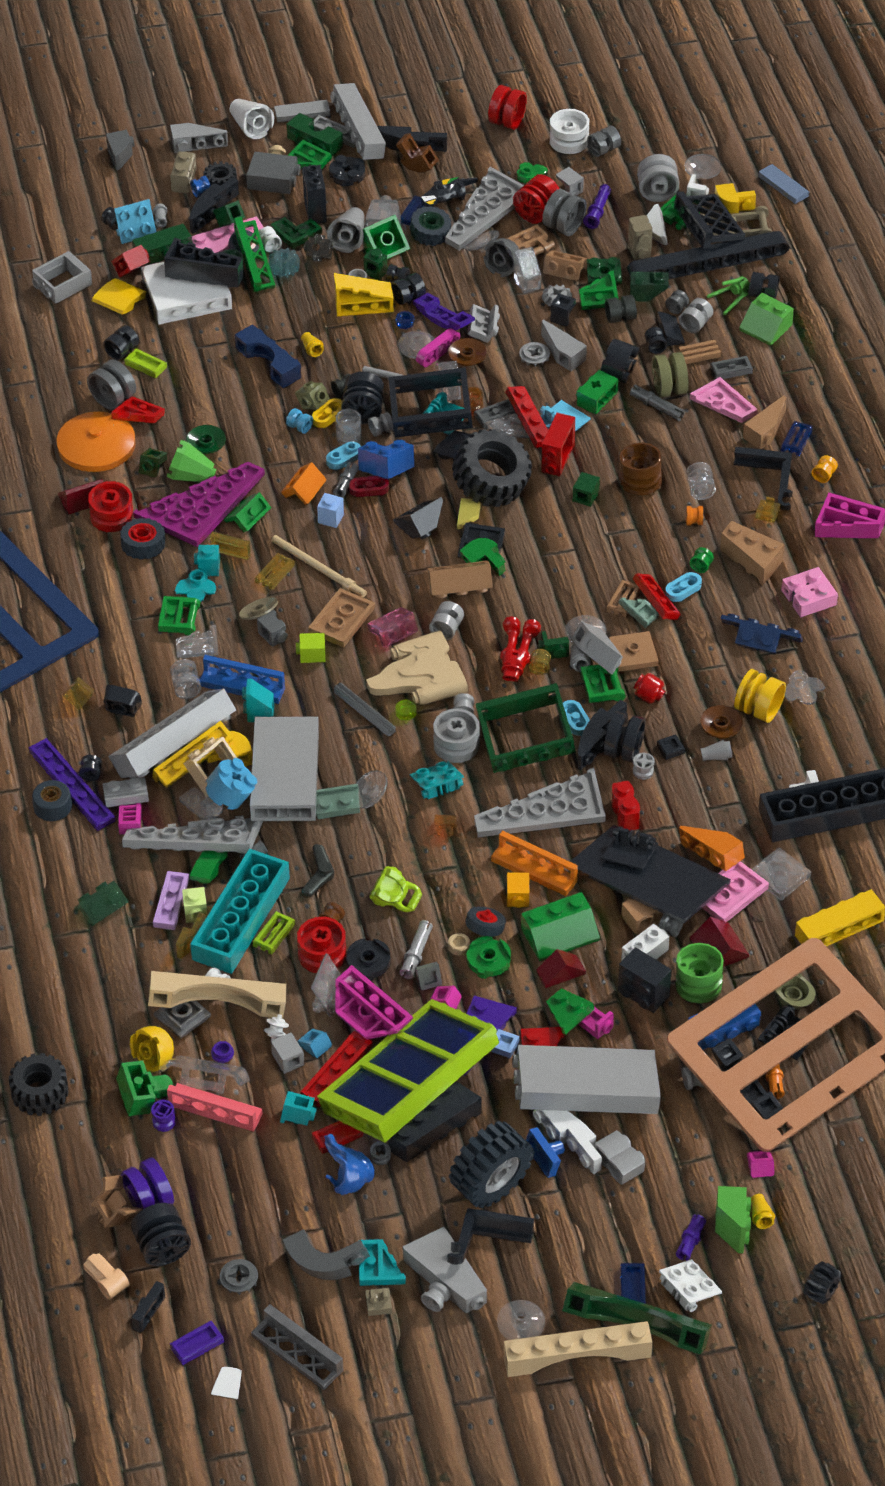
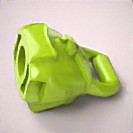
(392, 889)

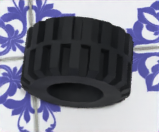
(38, 1069)

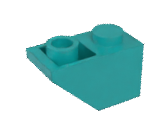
(258, 701)

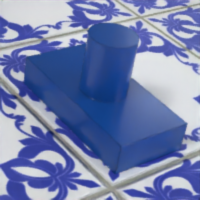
(545, 1153)

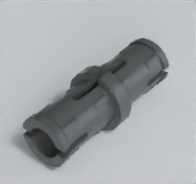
(345, 478)

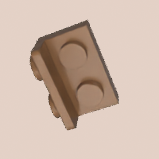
(563, 265)

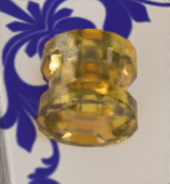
(539, 662)

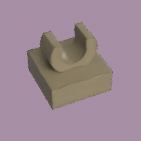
(378, 1301)

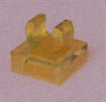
(768, 510)

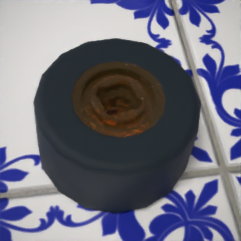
(51, 800)

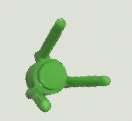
(738, 286)

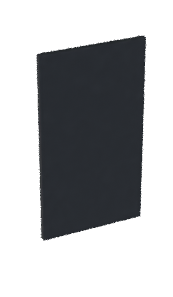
(665, 883)

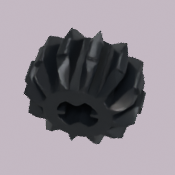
(822, 1282)

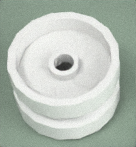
(569, 131)

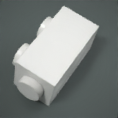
(651, 941)

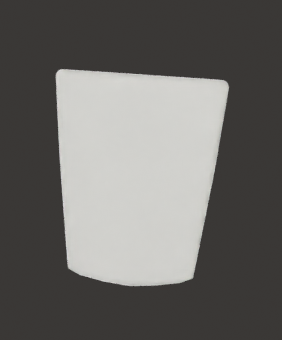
(227, 1383)

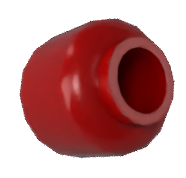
(649, 688)

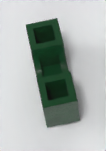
(302, 128)

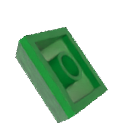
(386, 236)

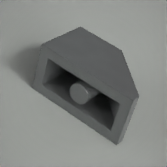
(119, 147)

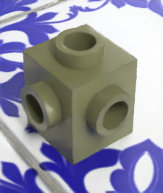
(312, 395)

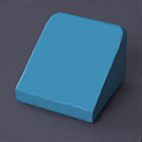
(315, 1042)

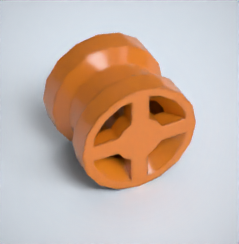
(694, 515)

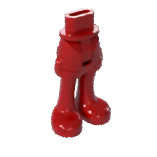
(515, 660)

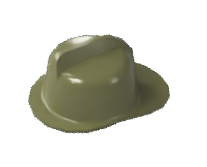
(796, 992)

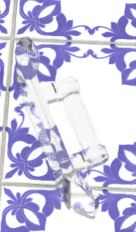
(187, 1063)

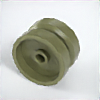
(670, 374)

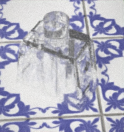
(381, 210)

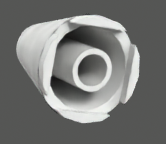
(252, 117)

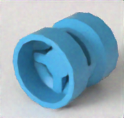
(300, 421)

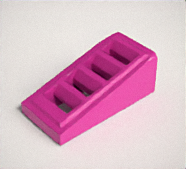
(135, 816)

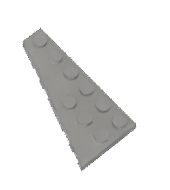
(484, 208)
(553, 806)
(200, 835)

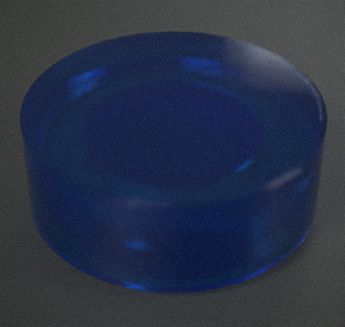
(404, 320)

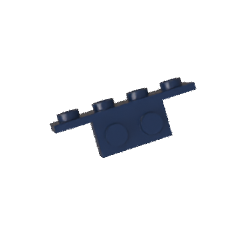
(759, 636)

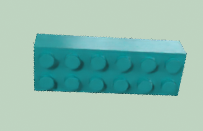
(240, 911)

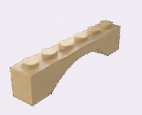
(172, 989)
(620, 1341)

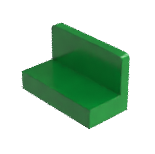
(249, 511)

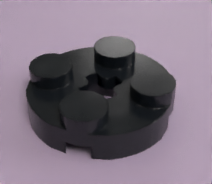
(353, 165)
(377, 949)

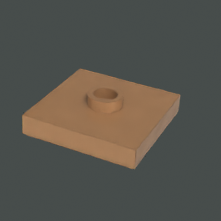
(636, 650)

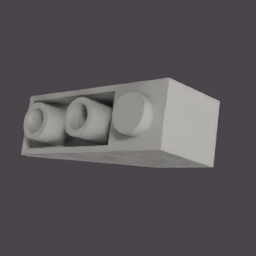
(196, 137)
(564, 348)
(597, 646)

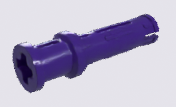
(596, 211)

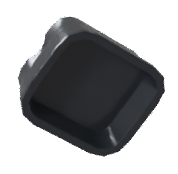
(122, 700)

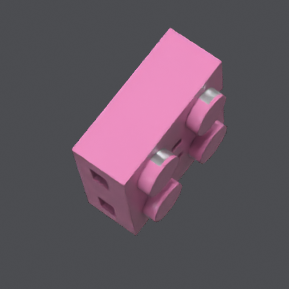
(809, 592)

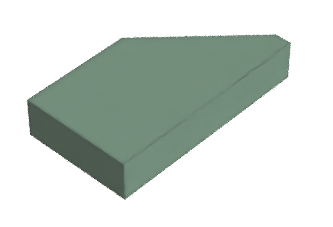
(640, 610)

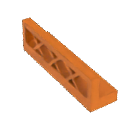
(519, 861)

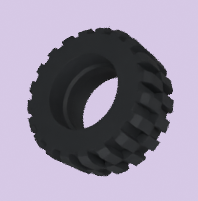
(483, 485)

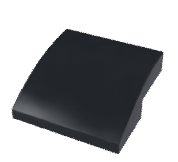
(476, 531)

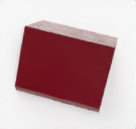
(77, 498)
(721, 936)

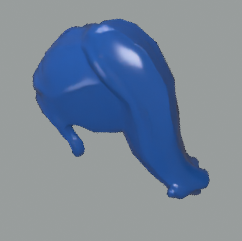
(354, 1167)

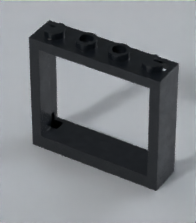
(435, 421)

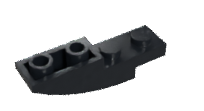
(393, 134)
(211, 199)
(594, 734)

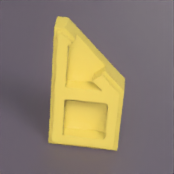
(468, 512)

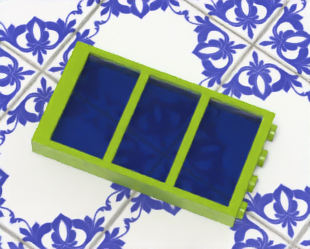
(408, 1070)

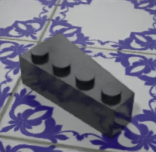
(435, 1121)

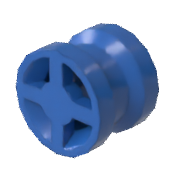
(199, 186)

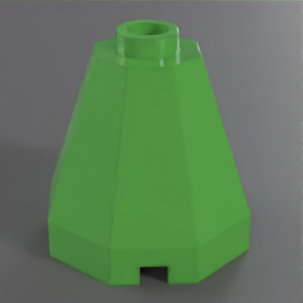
(190, 464)

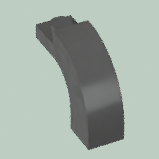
(324, 1265)

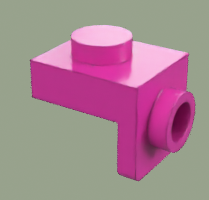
(598, 1023)

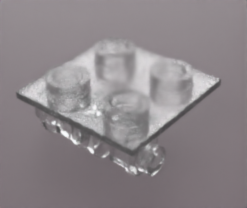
(325, 987)

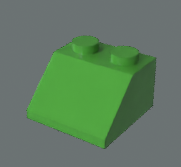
(767, 319)

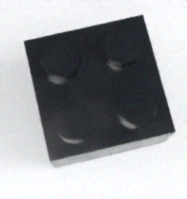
(644, 980)

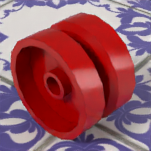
(507, 107)
(110, 506)
(320, 937)

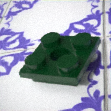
(597, 267)

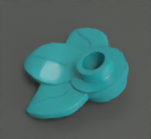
(196, 585)

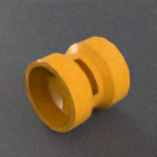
(824, 469)

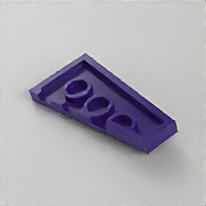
(491, 1012)

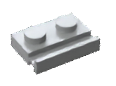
(125, 792)

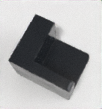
(561, 309)

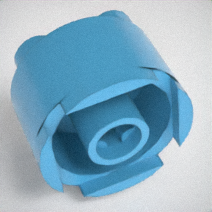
(230, 783)

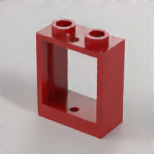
(558, 444)

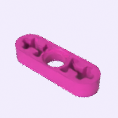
(437, 347)

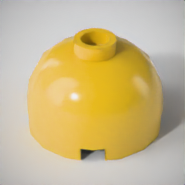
(152, 1046)

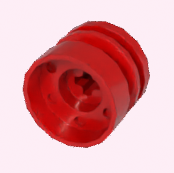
(533, 197)

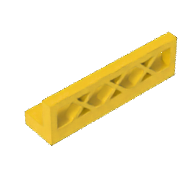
(173, 767)

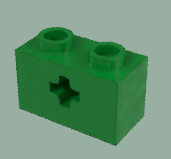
(597, 392)

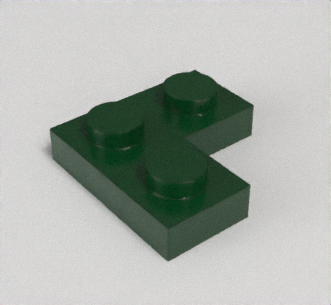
(295, 235)

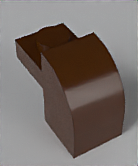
(414, 157)

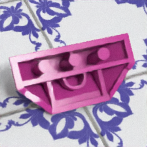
(367, 1006)

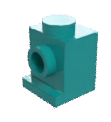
(298, 1109)

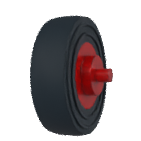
(485, 921)

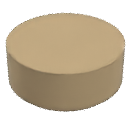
(458, 944)

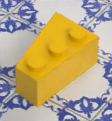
(361, 295)

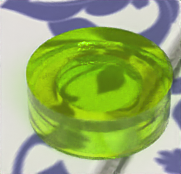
(405, 709)

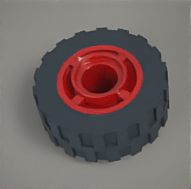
(142, 538)

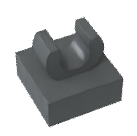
(428, 976)

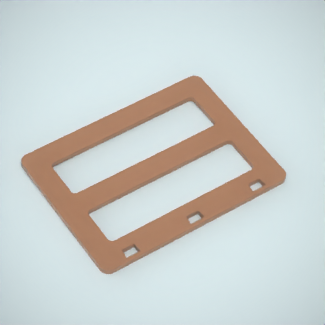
(727, 1085)

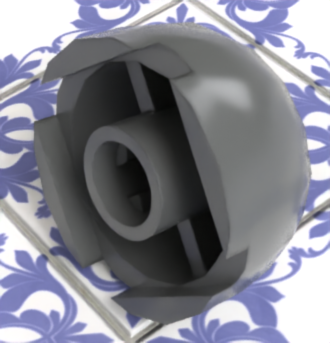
(501, 256)

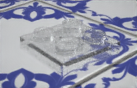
(782, 873)

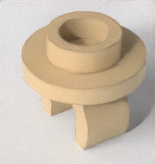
(276, 149)

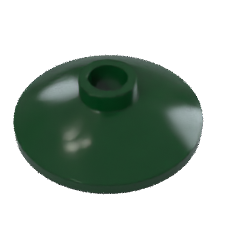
(207, 438)

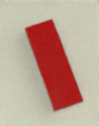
(656, 596)

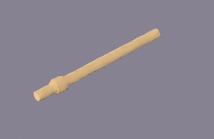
(347, 583)

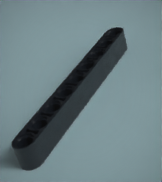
(716, 257)

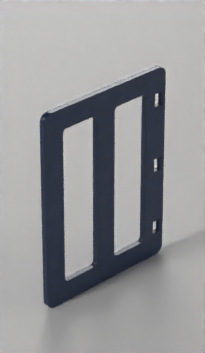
(33, 655)

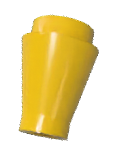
(313, 346)
(762, 1214)

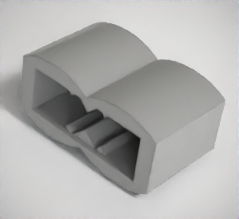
(620, 1157)

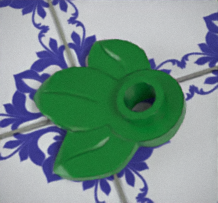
(528, 171)

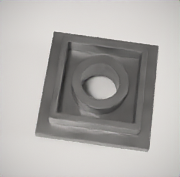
(185, 1023)

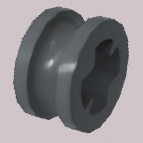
(377, 1147)

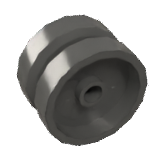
(564, 212)
(111, 384)

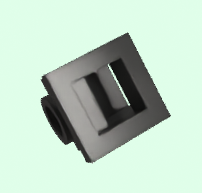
(272, 628)

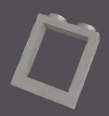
(57, 266)

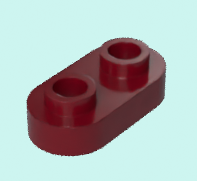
(368, 486)

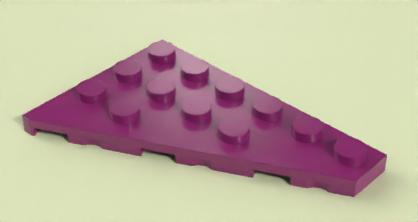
(204, 506)

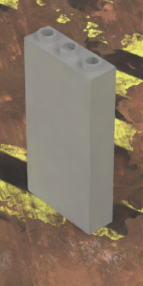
(285, 769)
(586, 1079)

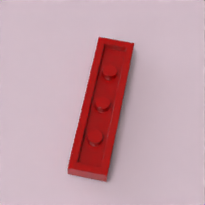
(527, 414)
(342, 1060)

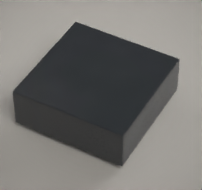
(670, 747)

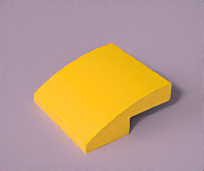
(118, 296)

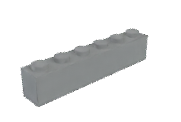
(358, 121)

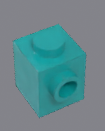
(208, 559)

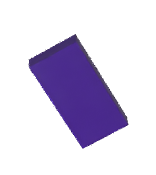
(197, 1342)

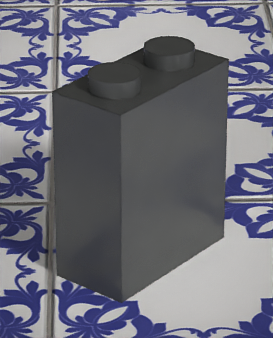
(272, 172)

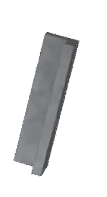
(302, 1340)

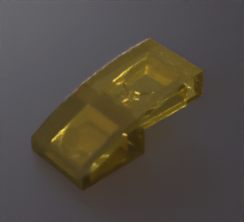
(187, 935)

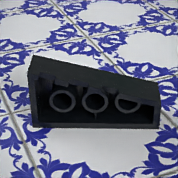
(202, 265)

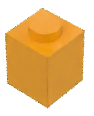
(518, 890)

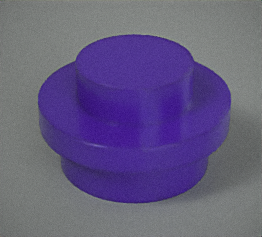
(222, 1052)

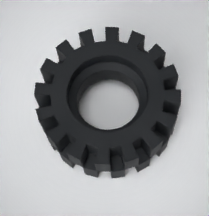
(216, 170)

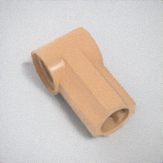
(109, 1280)

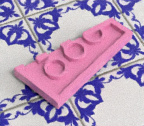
(219, 238)

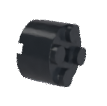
(620, 360)

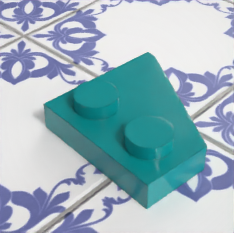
(380, 1266)

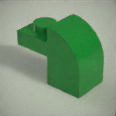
(484, 550)

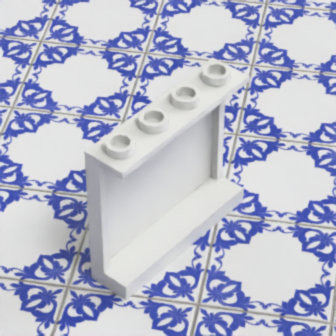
(183, 298)

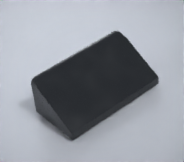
(670, 328)

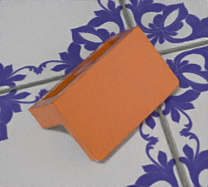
(305, 483)

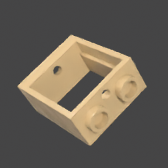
(221, 748)

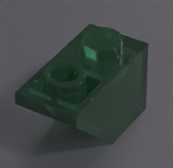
(648, 285)

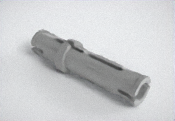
(413, 955)

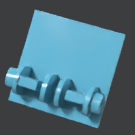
(134, 221)
(562, 407)

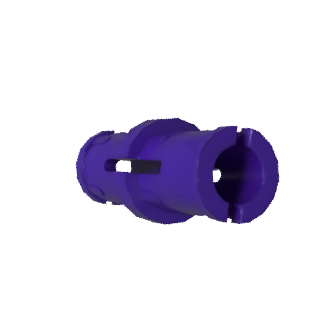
(690, 1237)

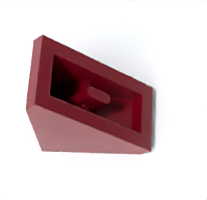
(559, 968)

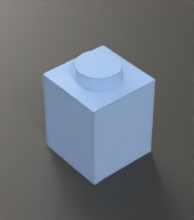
(330, 510)

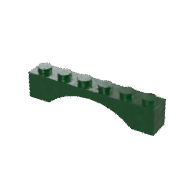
(605, 1306)

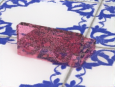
(393, 626)

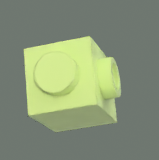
(194, 902)

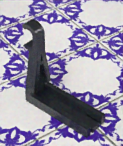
(768, 460)
(491, 1225)

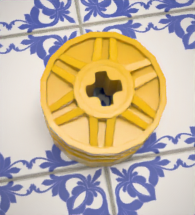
(760, 695)

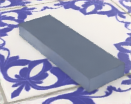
(783, 184)

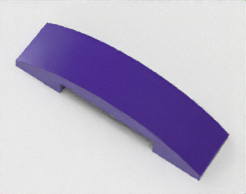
(439, 315)

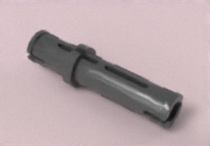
(650, 399)

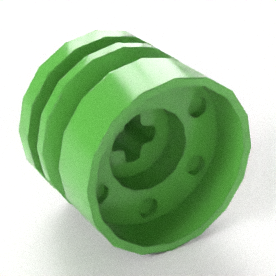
(699, 973)

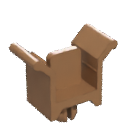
(112, 1204)

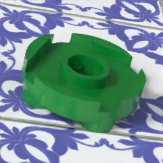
(488, 967)

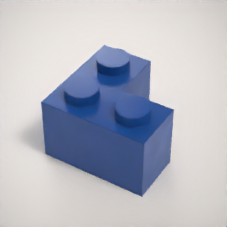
(386, 460)

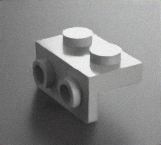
(485, 323)

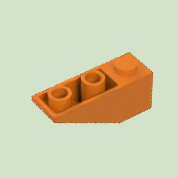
(715, 846)

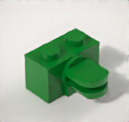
(140, 1088)

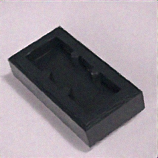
(148, 1306)

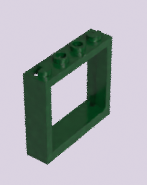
(520, 703)

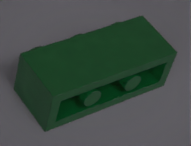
(158, 243)

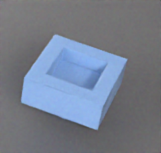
(507, 1043)

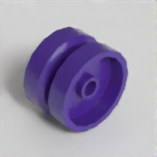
(147, 1184)

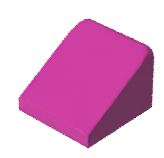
(447, 995)
(760, 1164)

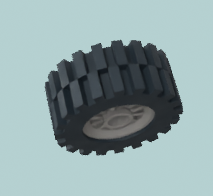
(491, 1164)

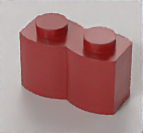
(625, 805)

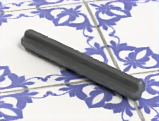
(364, 709)

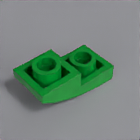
(207, 866)

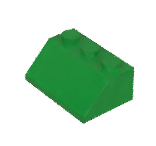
(560, 926)

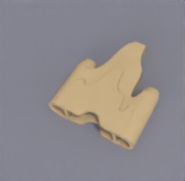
(421, 670)

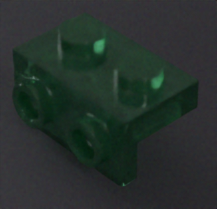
(101, 903)

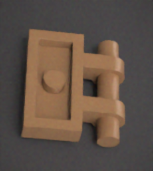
(532, 237)

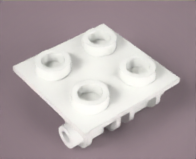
(688, 1284)

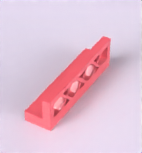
(214, 1106)

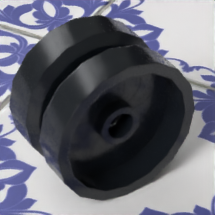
(624, 736)

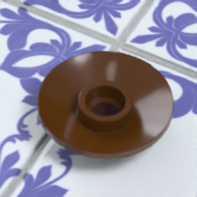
(467, 352)
(721, 721)

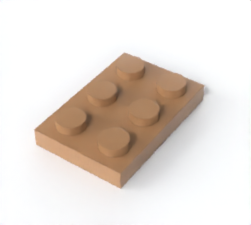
(342, 617)

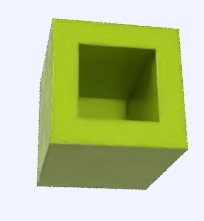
(311, 647)

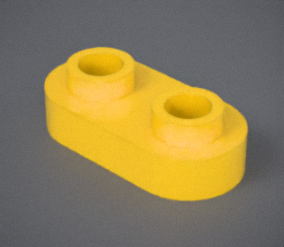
(326, 413)

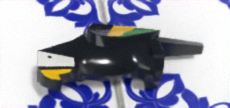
(446, 190)

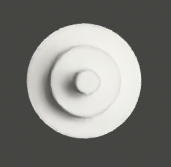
(276, 1027)

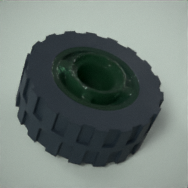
(430, 225)

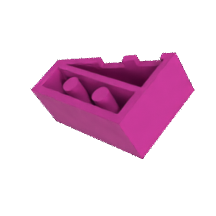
(849, 519)

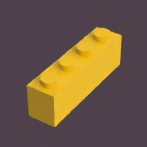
(842, 919)

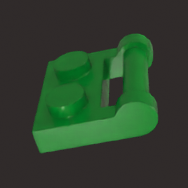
(172, 613)
(596, 684)

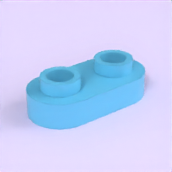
(342, 455)
(683, 586)
(578, 718)

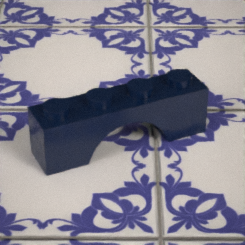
(254, 343)

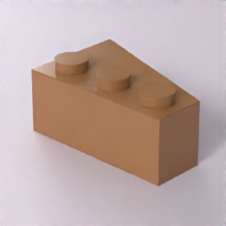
(752, 550)

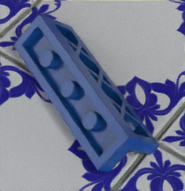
(234, 682)

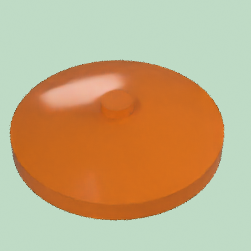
(95, 442)

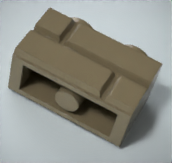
(183, 172)
(640, 237)

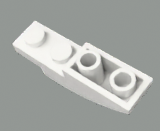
(569, 1129)

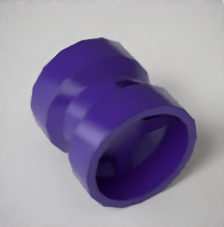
(163, 1115)

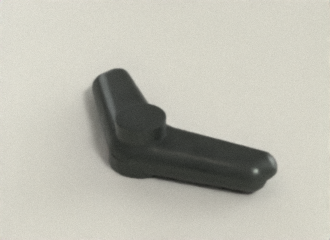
(323, 874)

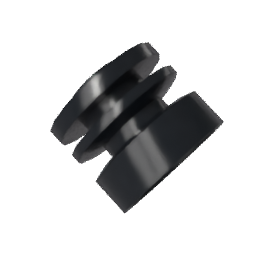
(364, 394)
(160, 1234)

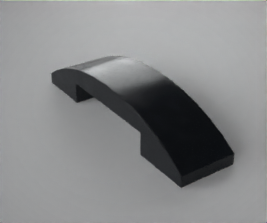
(764, 1103)

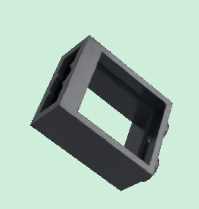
(314, 193)

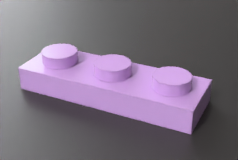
(170, 900)

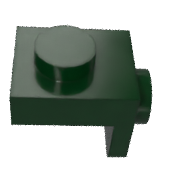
(556, 647)

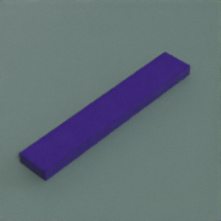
(81, 794)

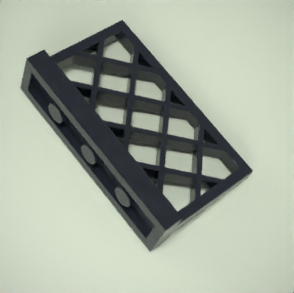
(698, 223)

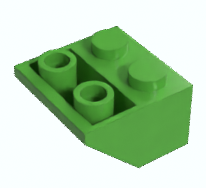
(732, 1216)

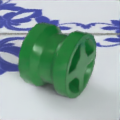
(701, 560)

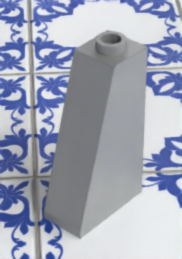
(429, 1260)

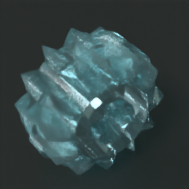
(284, 262)

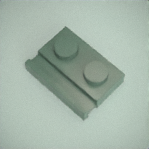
(337, 801)

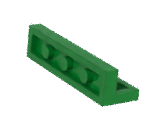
(249, 256)

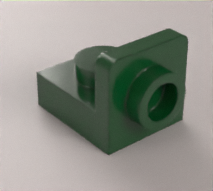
(150, 461)

